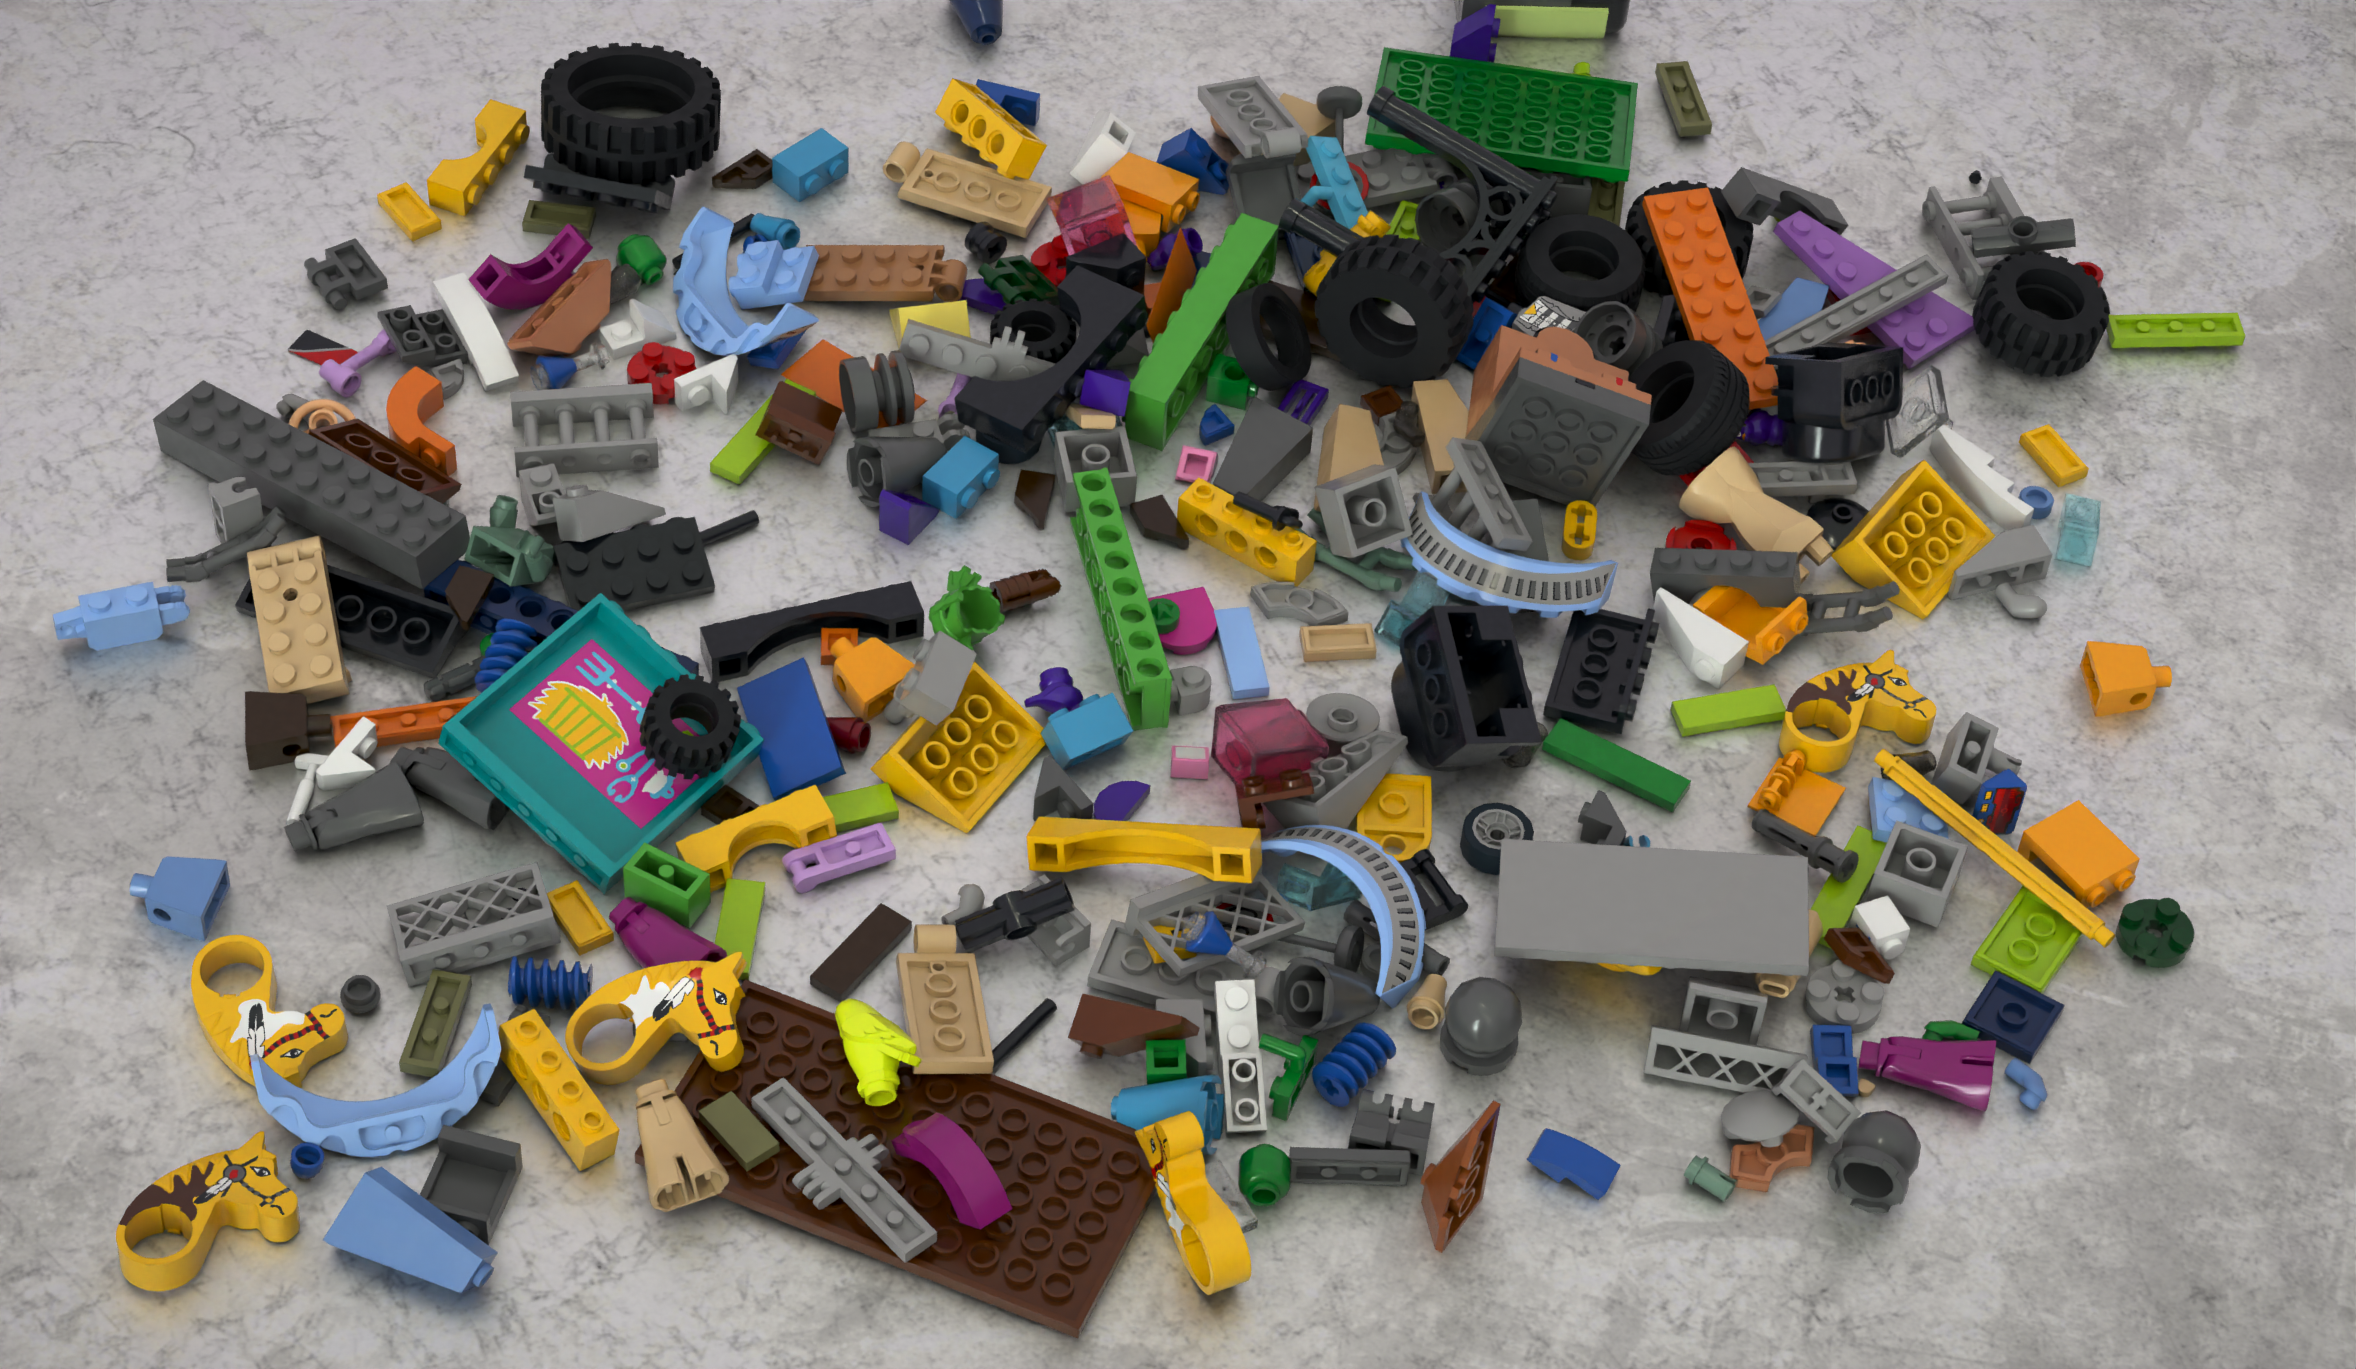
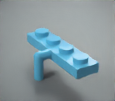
(1336, 181)

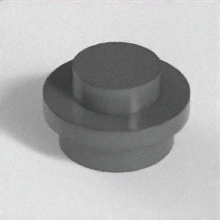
(360, 994)

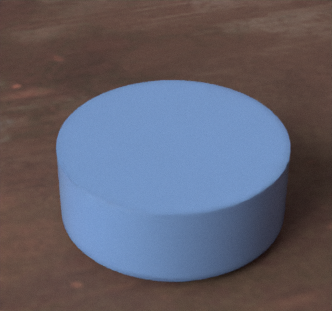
(2039, 499)

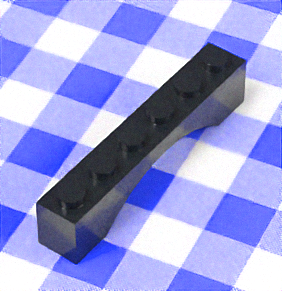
(739, 645)

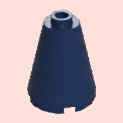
(981, 19)

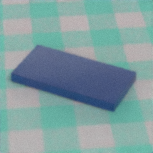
(794, 727)

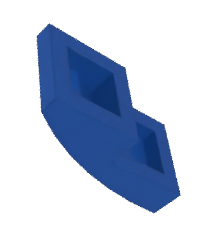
(1834, 1057)
(1567, 1157)

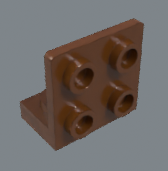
(799, 422)
(1257, 790)

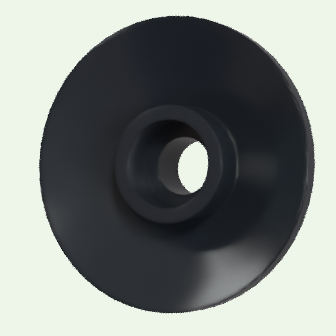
(1837, 518)

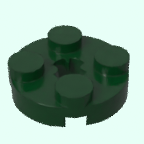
(2158, 915)

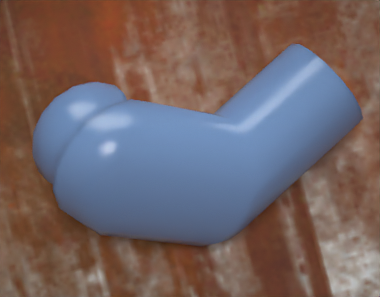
(2030, 1080)

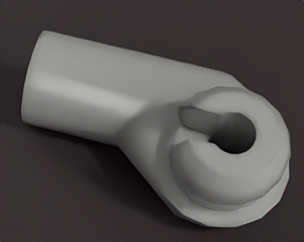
(290, 404)
(2020, 605)
(970, 901)

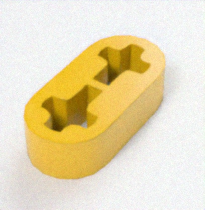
(1584, 530)

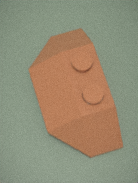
(568, 313)

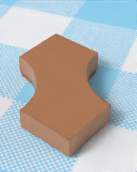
(1757, 1165)

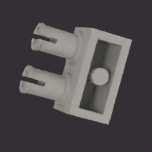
(1966, 757)

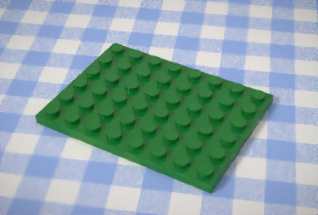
(1516, 112)

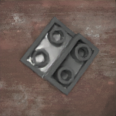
(422, 337)

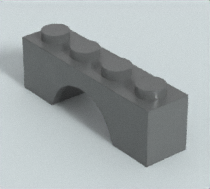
(1758, 196)
(1765, 575)

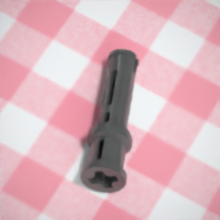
(1819, 850)

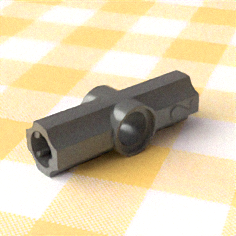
(2023, 235)

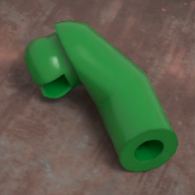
(1950, 1030)

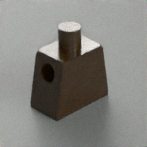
(280, 728)

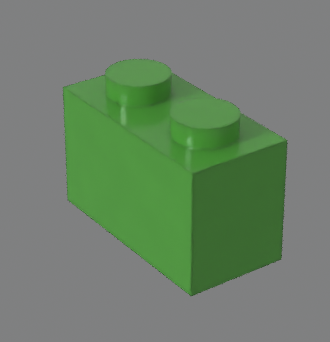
(667, 884)

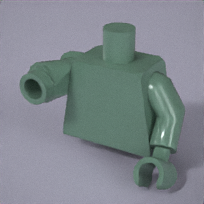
(508, 551)

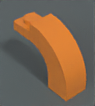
(408, 407)

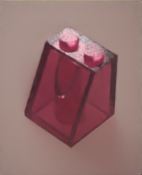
(1089, 215)
(1264, 739)

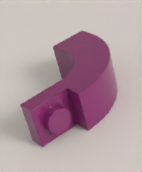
(533, 281)
(958, 1167)

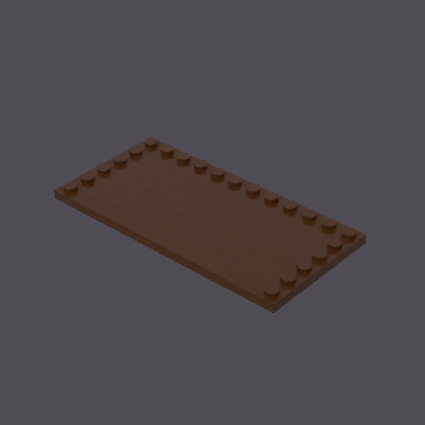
(1067, 1172)

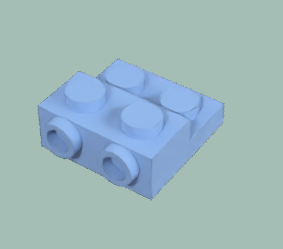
(772, 274)

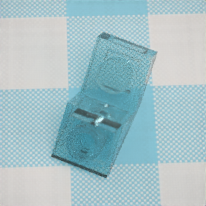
(2079, 530)
(1418, 599)
(1316, 892)

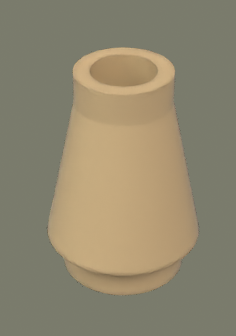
(1428, 1004)

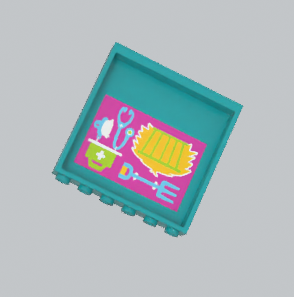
(566, 747)

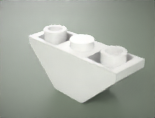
(1102, 148)

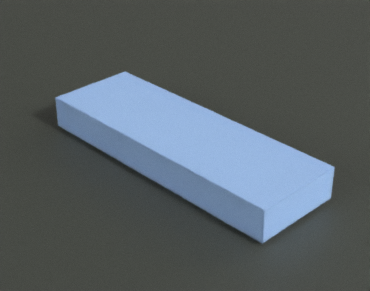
(1241, 653)

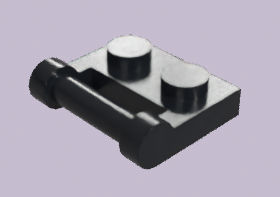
(1454, 903)

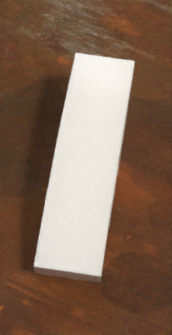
(476, 331)
(1973, 474)

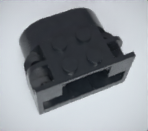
(1837, 400)
(1462, 688)

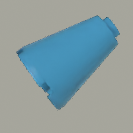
(1154, 1102)

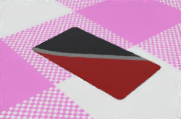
(320, 349)

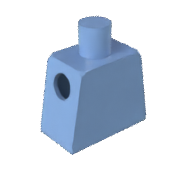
(184, 894)

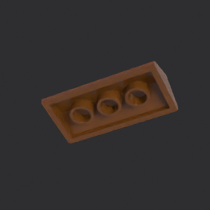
(388, 457)

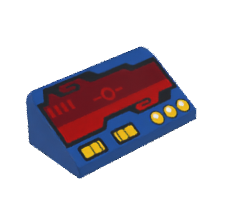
(2000, 802)

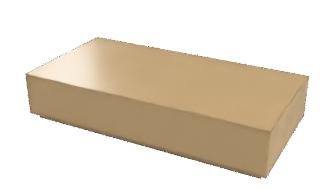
(1090, 418)
(1337, 642)

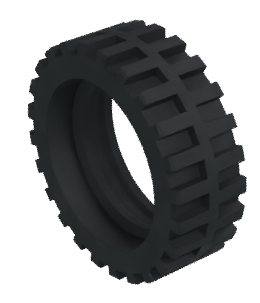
(628, 146)

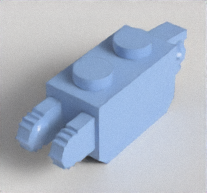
(122, 615)

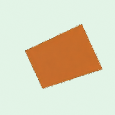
(1175, 281)
(820, 372)

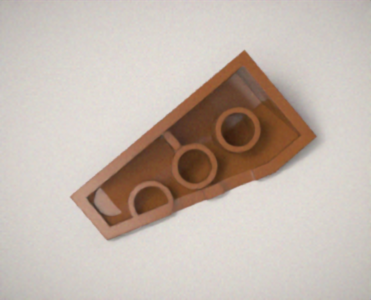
(1459, 1179)

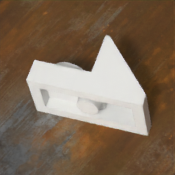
(633, 333)
(709, 382)
(344, 765)

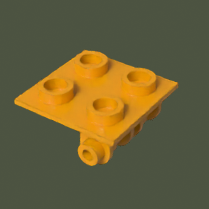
(1797, 794)

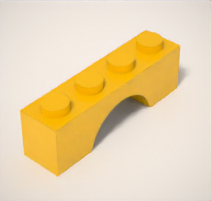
(461, 182)
(792, 821)

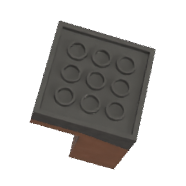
(1554, 414)

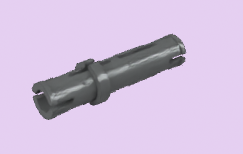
(1361, 916)

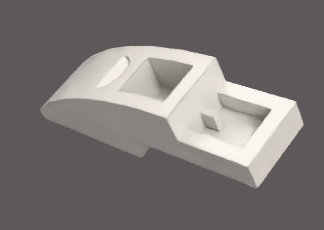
(1239, 1056)

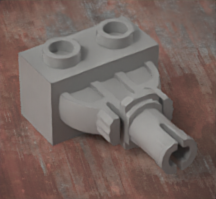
(934, 682)

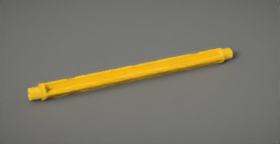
(1995, 848)

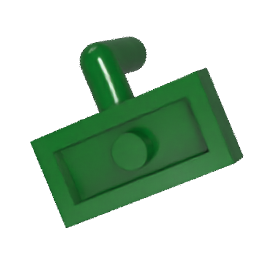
(1298, 1066)

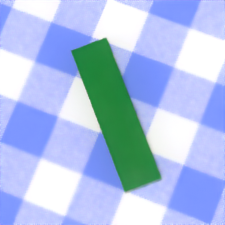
(1616, 765)

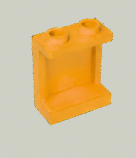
(1155, 188)
(1764, 627)
(2081, 853)

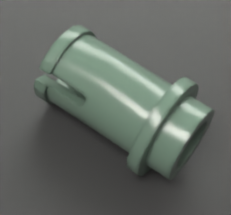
(1710, 1178)

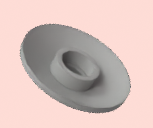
(1342, 716)

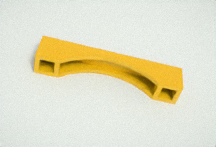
(1212, 851)

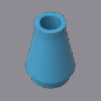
(776, 229)

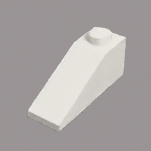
(1701, 642)

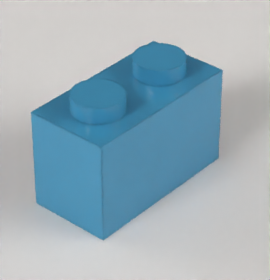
(810, 165)
(961, 477)
(1086, 731)

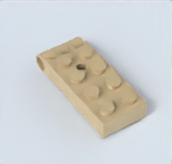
(297, 620)

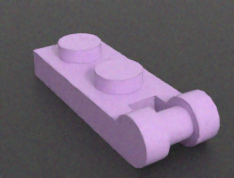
(839, 856)

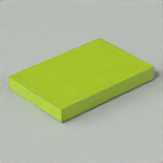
(2028, 942)

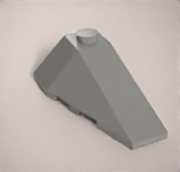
(1341, 782)

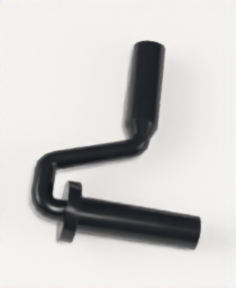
(1278, 515)

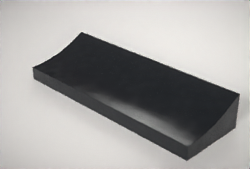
(386, 622)

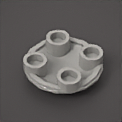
(1759, 1117)

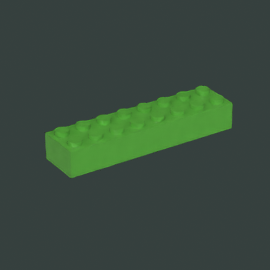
(1196, 332)

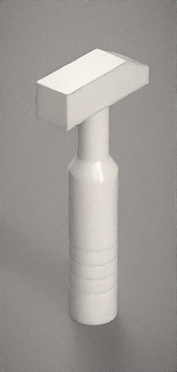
(311, 763)

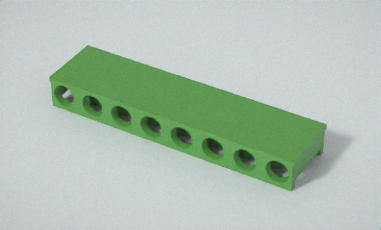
(1121, 602)

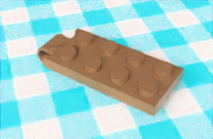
(885, 274)

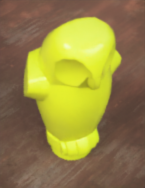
(874, 1050)

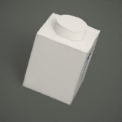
(1882, 926)

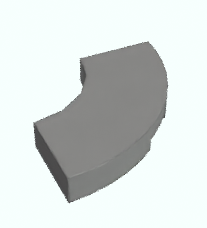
(1394, 449)
(1308, 606)

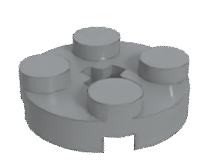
(1841, 979)

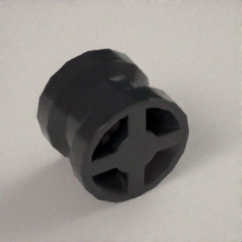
(985, 242)

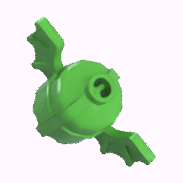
(966, 610)

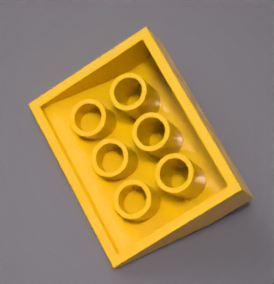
(1915, 539)
(967, 757)

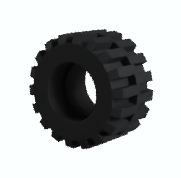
(1046, 328)
(699, 702)

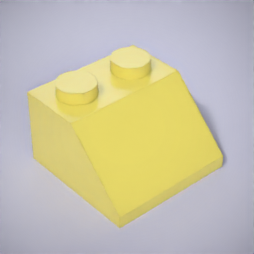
(946, 316)

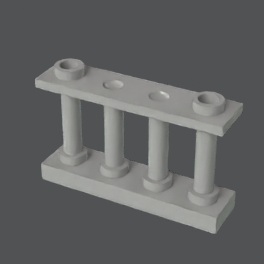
(2002, 208)
(585, 405)
(1483, 491)

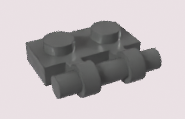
(355, 272)

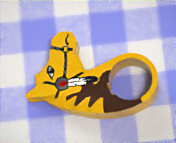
(1852, 698)
(197, 1200)

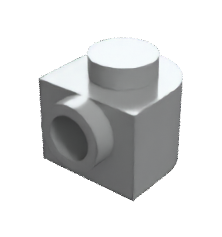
(1190, 689)

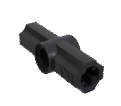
(1014, 915)

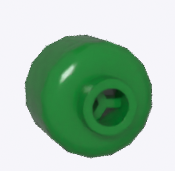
(643, 256)
(1264, 1174)

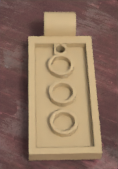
(966, 189)
(944, 1004)

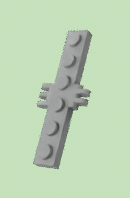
(971, 357)
(843, 1170)

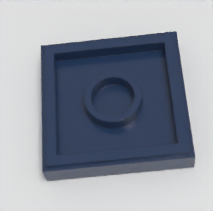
(2013, 1016)

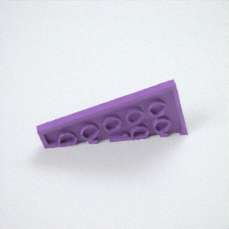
(1918, 327)

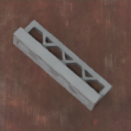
(1718, 1047)

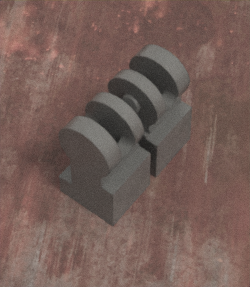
(1376, 1132)

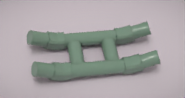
(1363, 570)

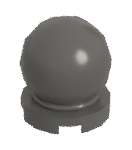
(1481, 1026)
(1875, 1161)

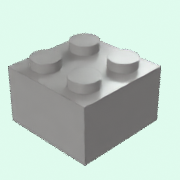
(1091, 451)
(1363, 511)
(1918, 872)

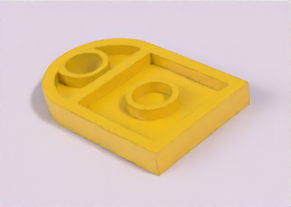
(1399, 814)

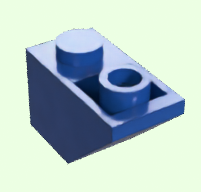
(1195, 157)

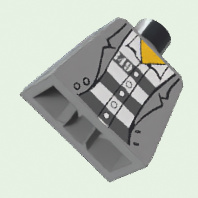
(1544, 313)

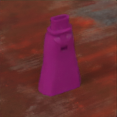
(659, 939)
(1948, 1068)

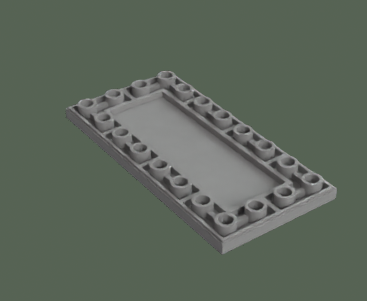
(1653, 907)

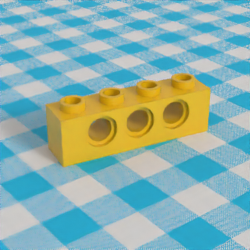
(990, 130)
(1214, 519)
(557, 1090)

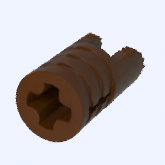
(1024, 589)

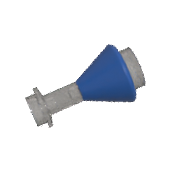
(556, 371)
(1208, 936)

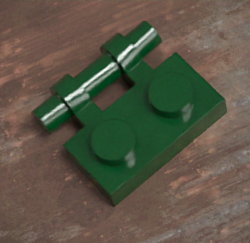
(1017, 280)

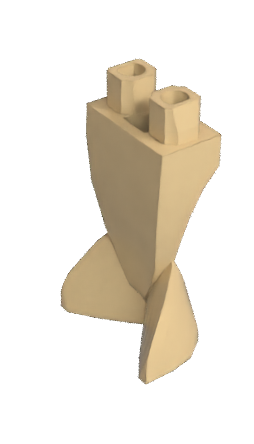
(1732, 494)

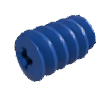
(506, 650)
(549, 984)
(1352, 1063)

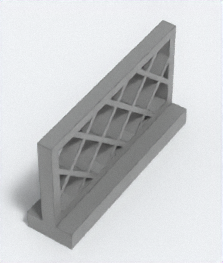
(1201, 894)
(480, 942)

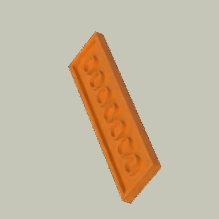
(1710, 285)

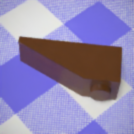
(1123, 1028)

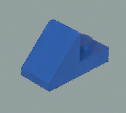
(1018, 102)
(1485, 326)

